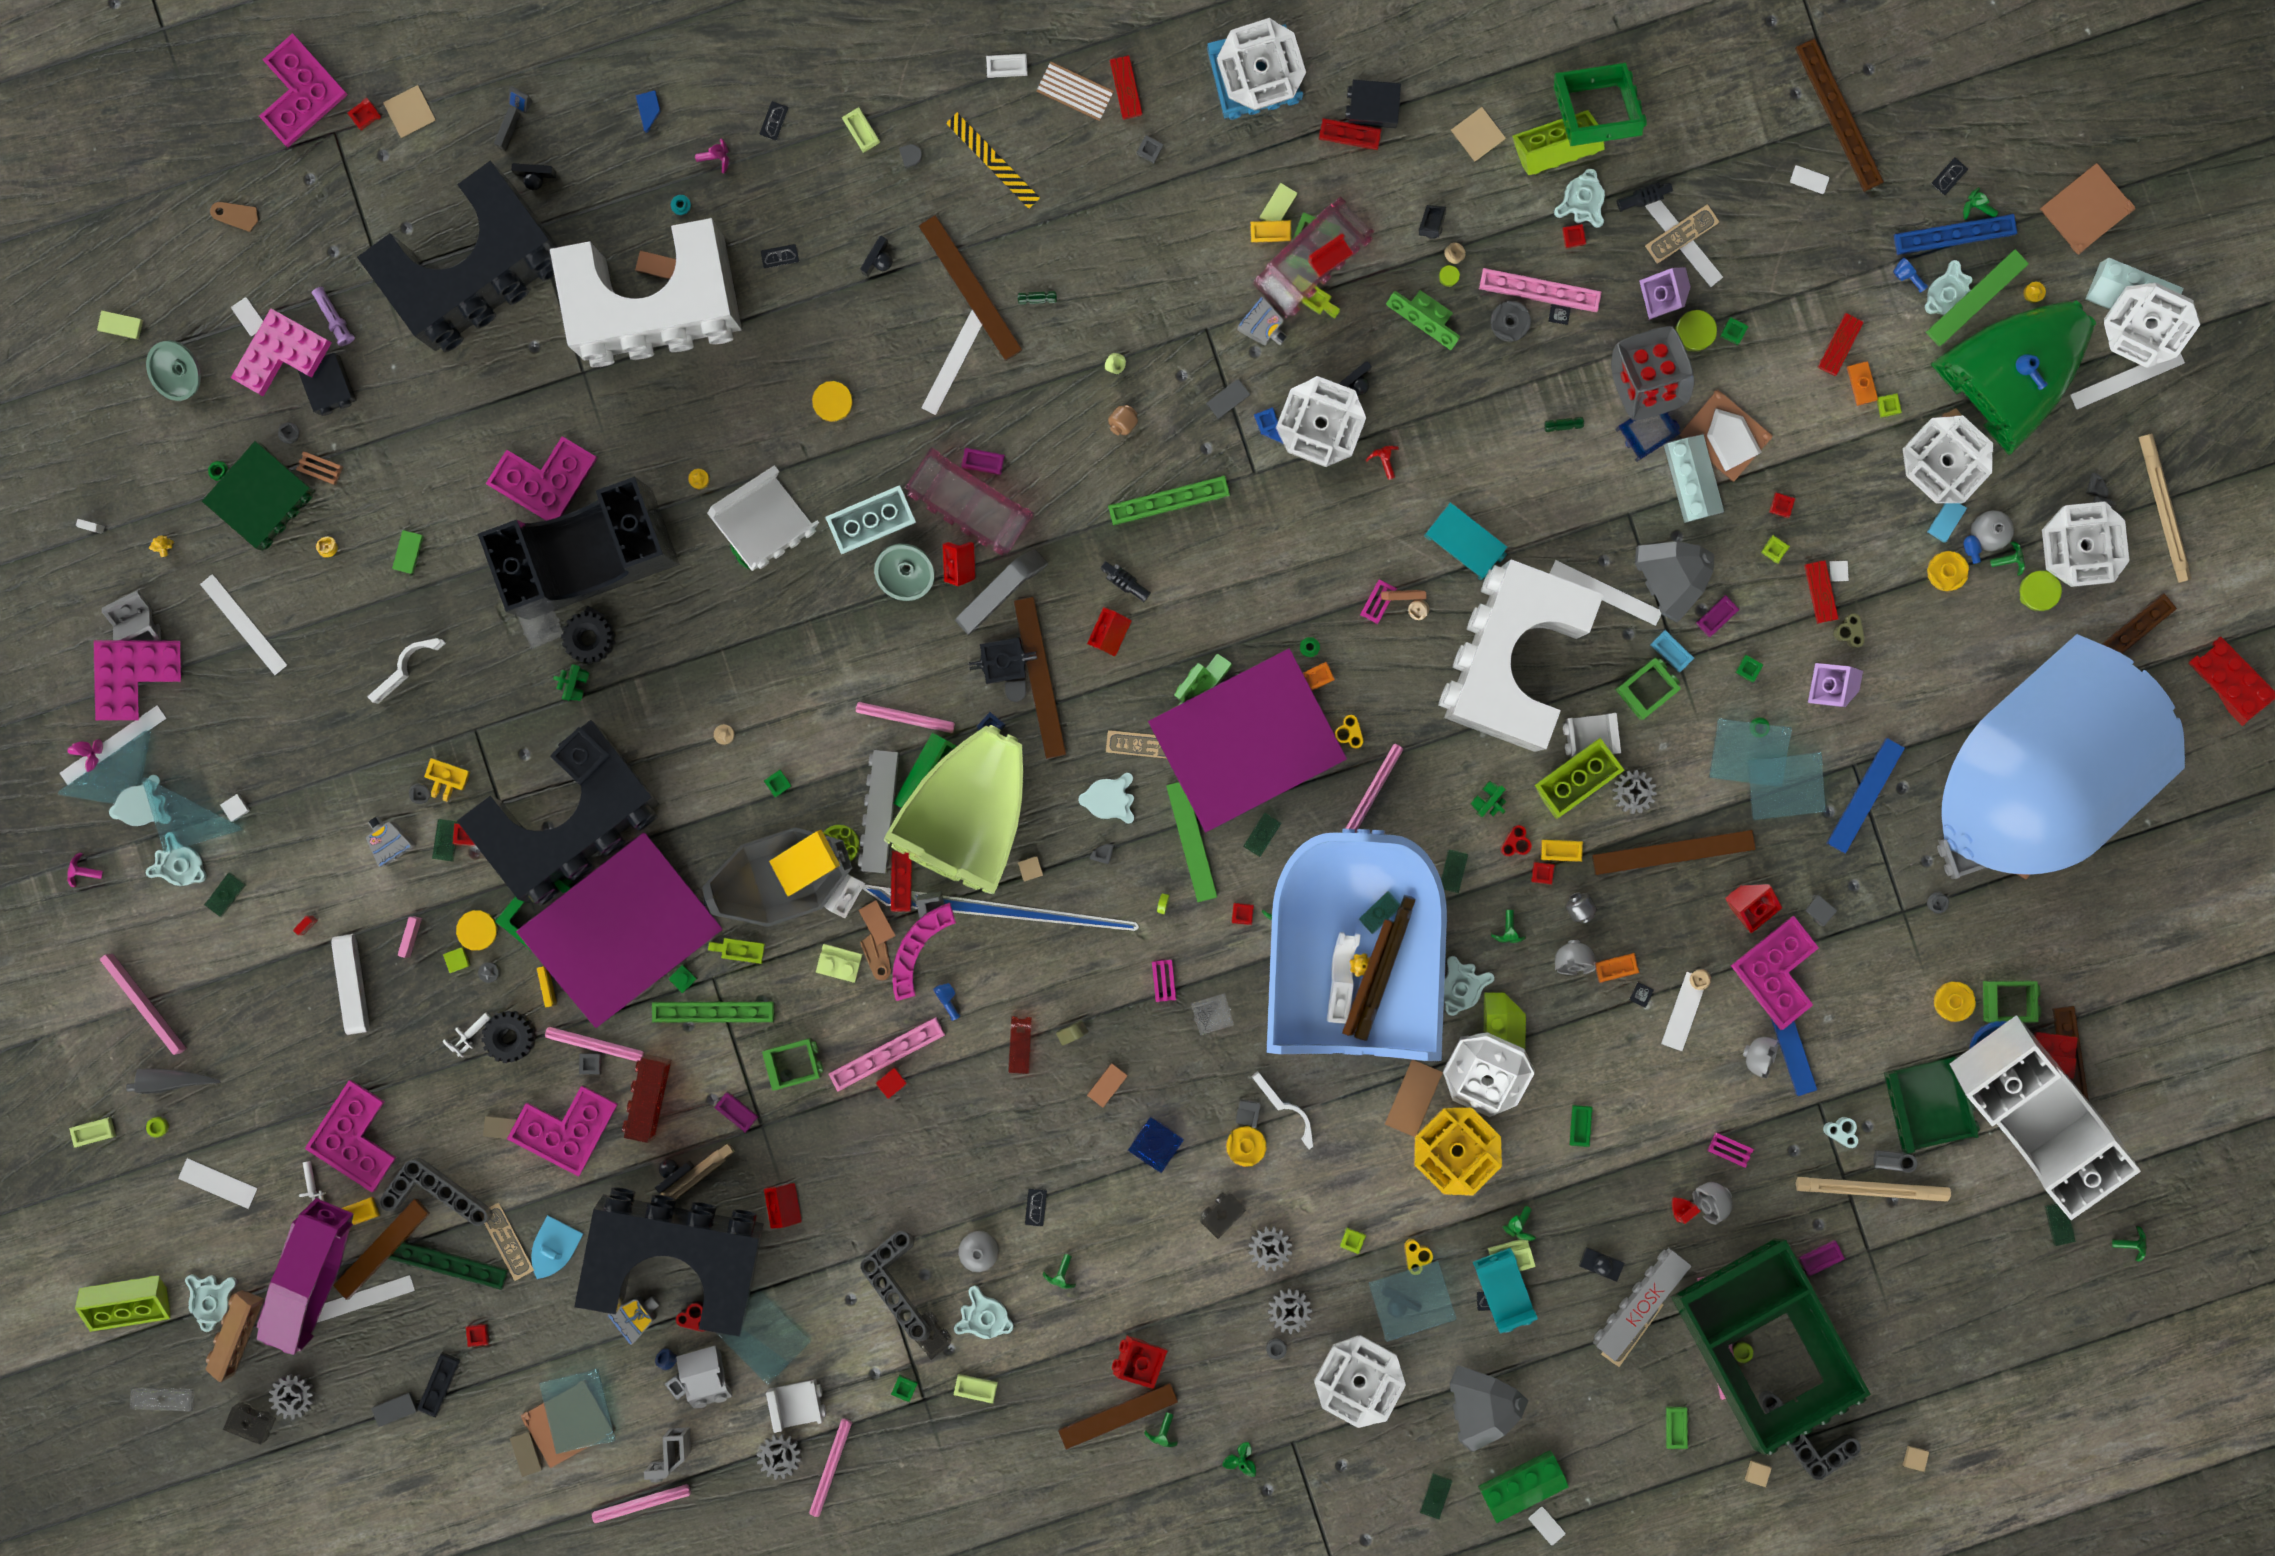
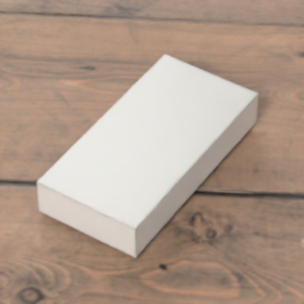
(1006, 65)

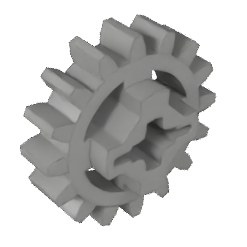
(1633, 800)
(1275, 1240)
(1295, 1304)
(288, 1405)
(772, 1452)

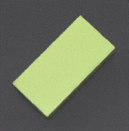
(861, 130)
(1278, 204)
(120, 325)
(92, 1132)
(975, 1388)

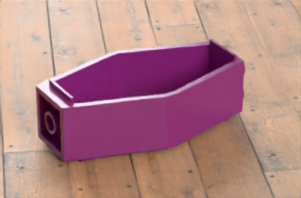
(304, 1276)

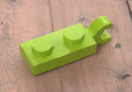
(1320, 302)
(739, 950)

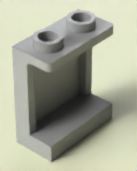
(1956, 864)

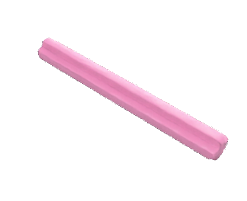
(905, 717)
(1375, 787)
(593, 1044)
(830, 1467)
(641, 1503)

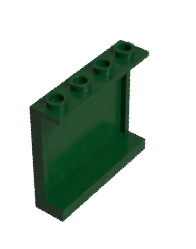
(258, 496)
(1929, 1105)

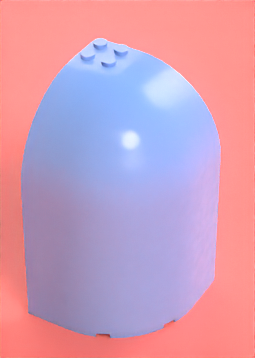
(2062, 762)
(1325, 893)

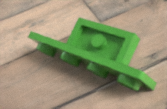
(1426, 315)
(1202, 679)

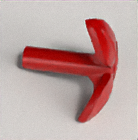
(1385, 454)

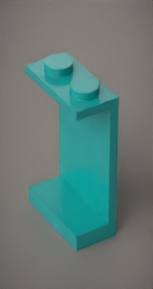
(1466, 541)
(1505, 1290)

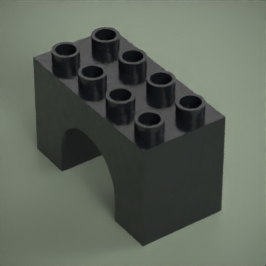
(447, 301)
(579, 553)
(536, 860)
(713, 1245)

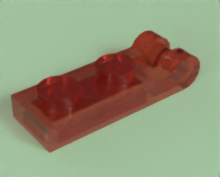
(1020, 1045)

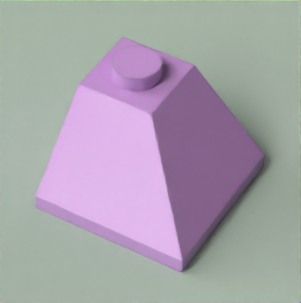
(1665, 291)
(1834, 684)

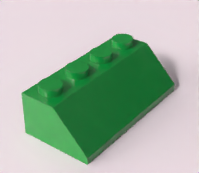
(931, 755)
(1523, 1486)

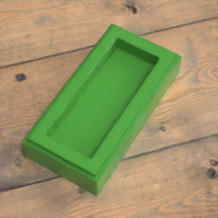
(407, 552)
(1676, 1428)

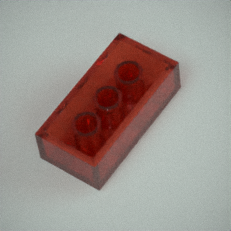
(647, 1098)

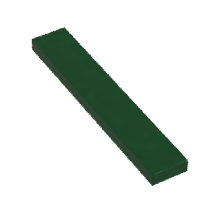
(450, 1265)

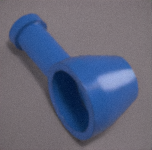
(1905, 270)
(2023, 367)
(945, 994)

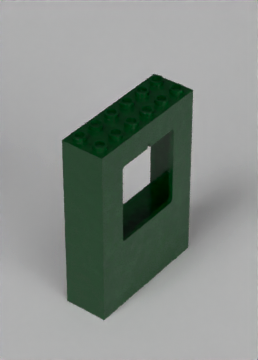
(1748, 1297)

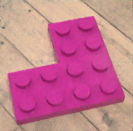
(309, 95)
(279, 342)
(545, 490)
(125, 663)
(1767, 971)
(341, 1139)
(566, 1141)

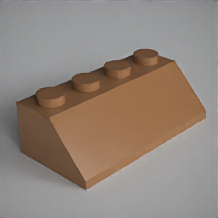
(234, 1335)

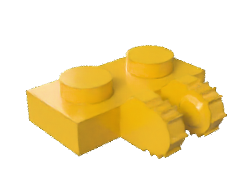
(448, 775)

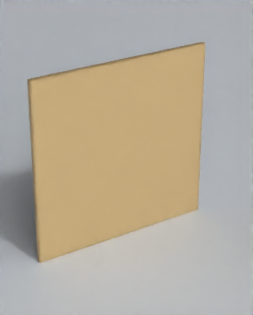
(409, 111)
(1478, 134)

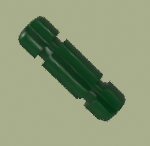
(1037, 297)
(1564, 424)

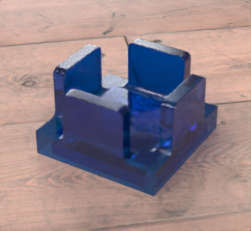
(1155, 1144)

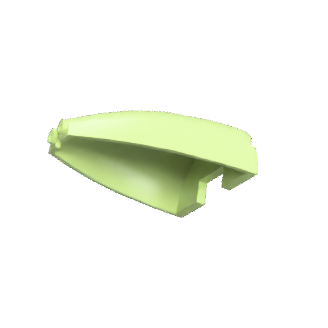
(965, 811)

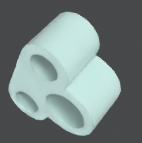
(1841, 1136)

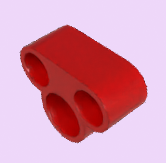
(1512, 840)
(692, 1321)

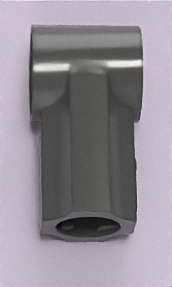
(1893, 1161)

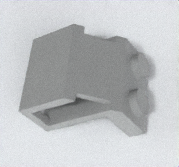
(132, 619)
(703, 1377)
(660, 1470)

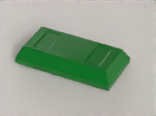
(1580, 1126)

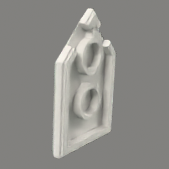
(1731, 439)

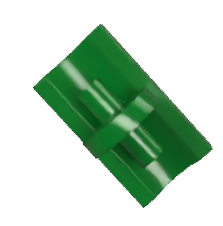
(574, 674)
(1494, 792)

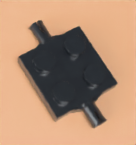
(1003, 660)

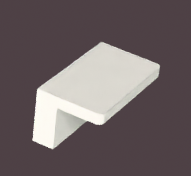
(844, 896)

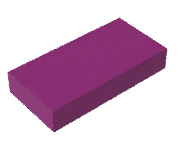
(983, 461)
(1717, 616)
(736, 1112)
(1821, 1258)

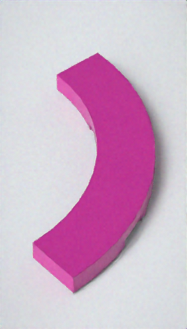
(912, 945)

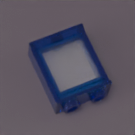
(1649, 434)

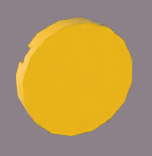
(832, 401)
(1948, 571)
(476, 930)
(1954, 1001)
(1246, 1146)

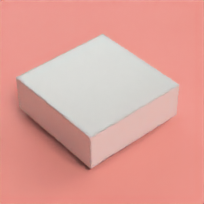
(90, 526)
(235, 807)

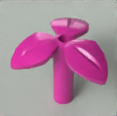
(716, 152)
(84, 749)
(75, 870)

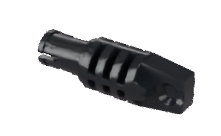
(1644, 196)
(1124, 581)

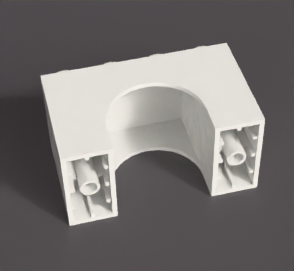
(691, 306)
(1486, 691)
(2044, 1117)

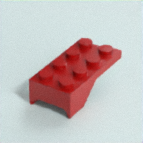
(2234, 680)

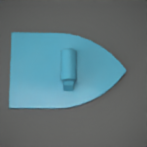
(553, 1247)

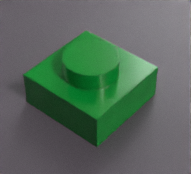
(1734, 331)
(1749, 668)
(777, 783)
(683, 978)
(904, 1388)

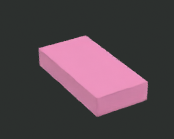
(409, 937)

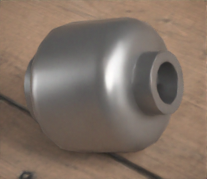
(1581, 908)

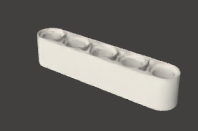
(350, 984)

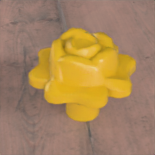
(161, 545)
(1359, 964)

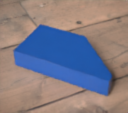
(648, 108)
(1267, 424)

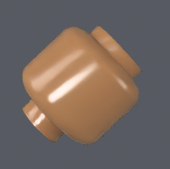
(1123, 420)

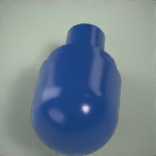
(1973, 548)

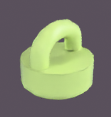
(1115, 363)

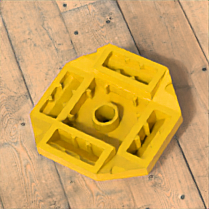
(1473, 1166)

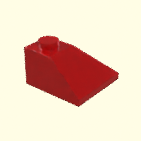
(1753, 905)

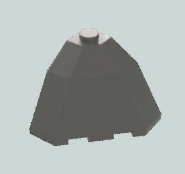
(1675, 574)
(1484, 1407)

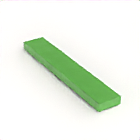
(1977, 298)
(1169, 500)
(1191, 843)
(712, 1011)

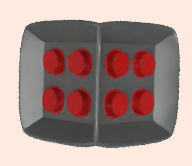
(1652, 373)

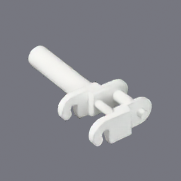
(468, 1034)
(311, 1183)

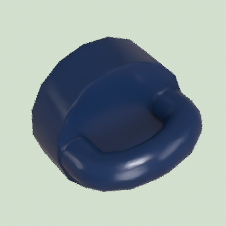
(665, 1359)

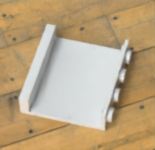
(761, 520)

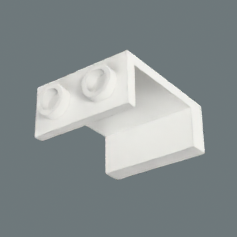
(1586, 730)
(795, 1404)

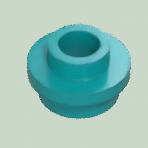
(683, 210)

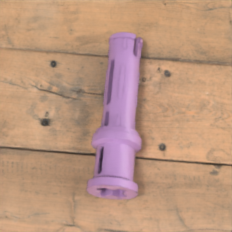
(336, 324)

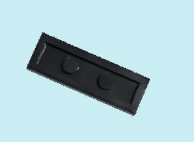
(438, 1385)

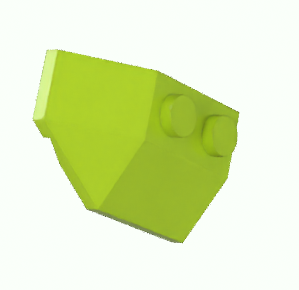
(1504, 1018)

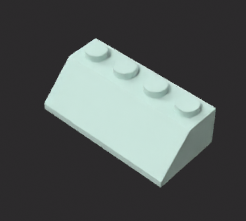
(2114, 277)
(1693, 478)
(870, 519)

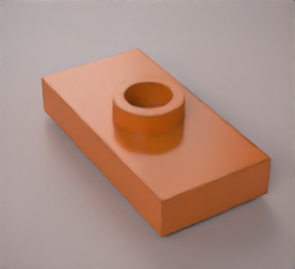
(1862, 383)
(1318, 676)
(1616, 967)

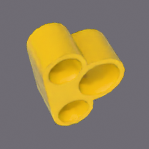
(1354, 732)
(1412, 1255)

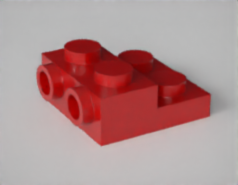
(2061, 1049)
(1139, 1362)

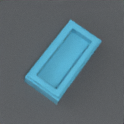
(1946, 521)
(1672, 651)

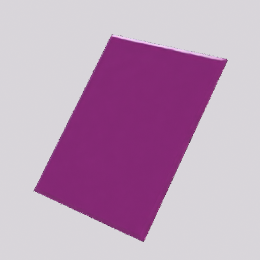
(1247, 740)
(619, 930)

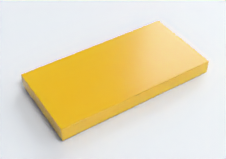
(804, 863)

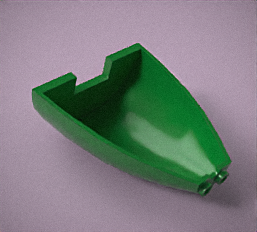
(1988, 373)

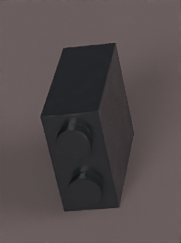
(1373, 103)
(328, 386)

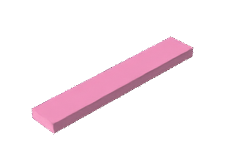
(1540, 290)
(142, 1004)
(886, 1054)

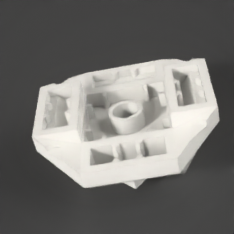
(1265, 43)
(2147, 341)
(1324, 401)
(1964, 447)
(2105, 539)
(1492, 1056)
(1372, 1399)

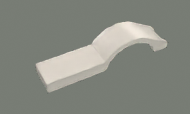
(402, 674)
(1342, 978)
(1307, 1137)

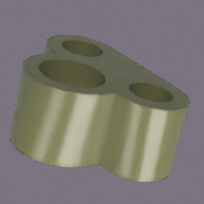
(1855, 630)
(1072, 1032)

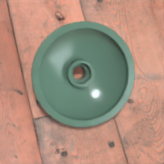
(173, 370)
(903, 582)

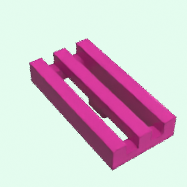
(1370, 616)
(1165, 997)
(1746, 1156)

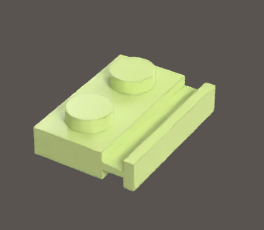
(839, 963)
(1521, 1251)

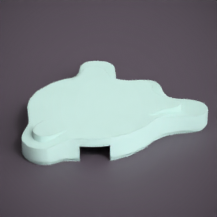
(1583, 199)
(1947, 289)
(1108, 798)
(133, 806)
(178, 866)
(1462, 986)
(209, 1300)
(984, 1317)

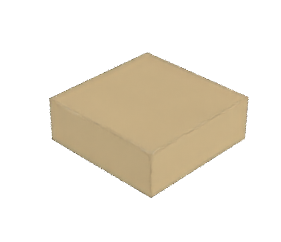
(1030, 868)
(1915, 1458)
(1758, 1473)

